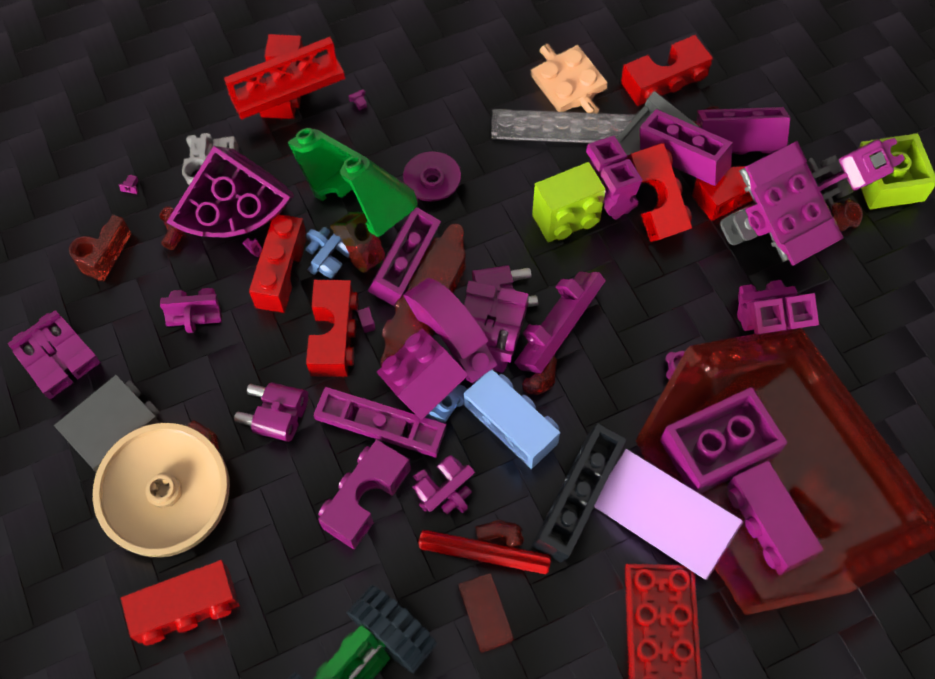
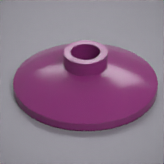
(430, 167)

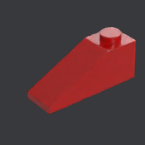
(723, 197)

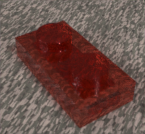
(485, 613)

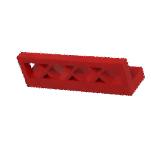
(285, 82)

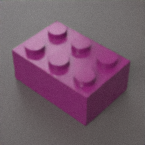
(722, 441)

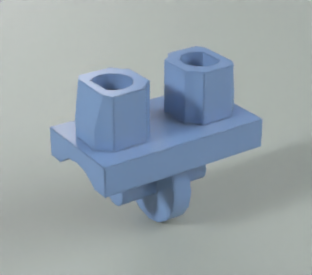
(324, 261)

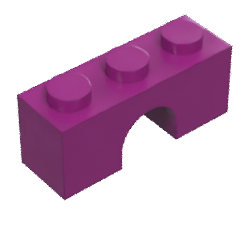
(377, 469)

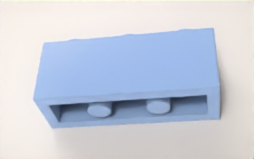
(512, 417)

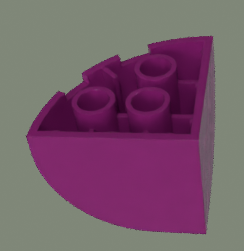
(229, 197)

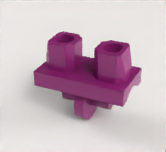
(191, 310)
(432, 495)

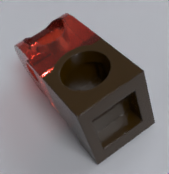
(362, 245)

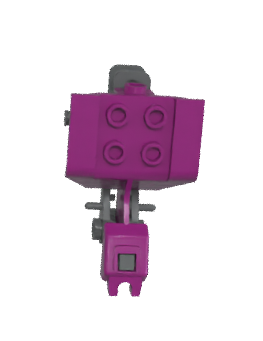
(791, 202)

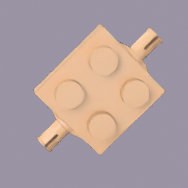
(569, 79)

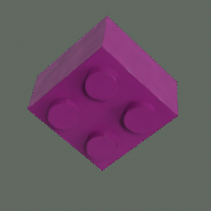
(421, 373)

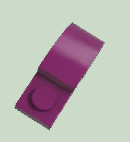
(454, 324)

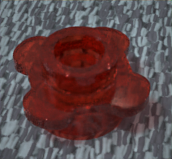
(847, 214)

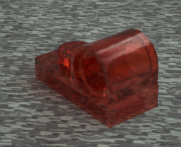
(101, 251)

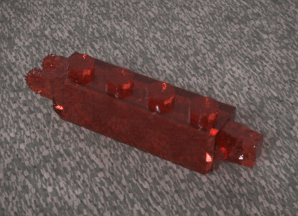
(442, 262)

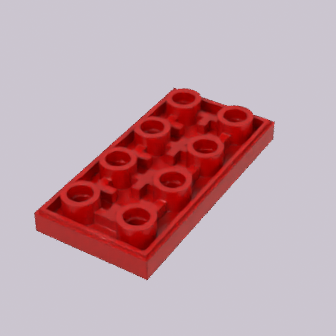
(662, 622)

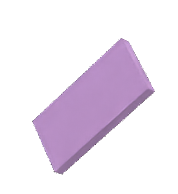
(667, 514)

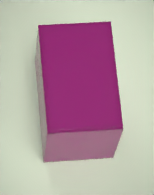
(366, 320)

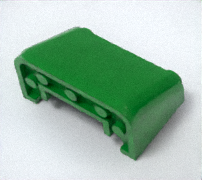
(339, 169)

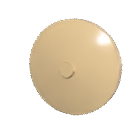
(161, 490)

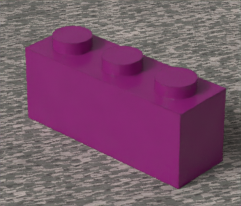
(748, 127)
(691, 147)
(404, 256)
(773, 518)

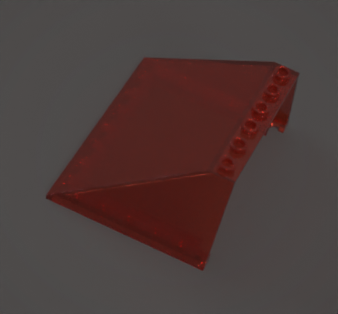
(822, 427)

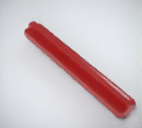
(484, 552)

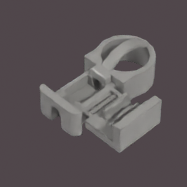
(200, 149)

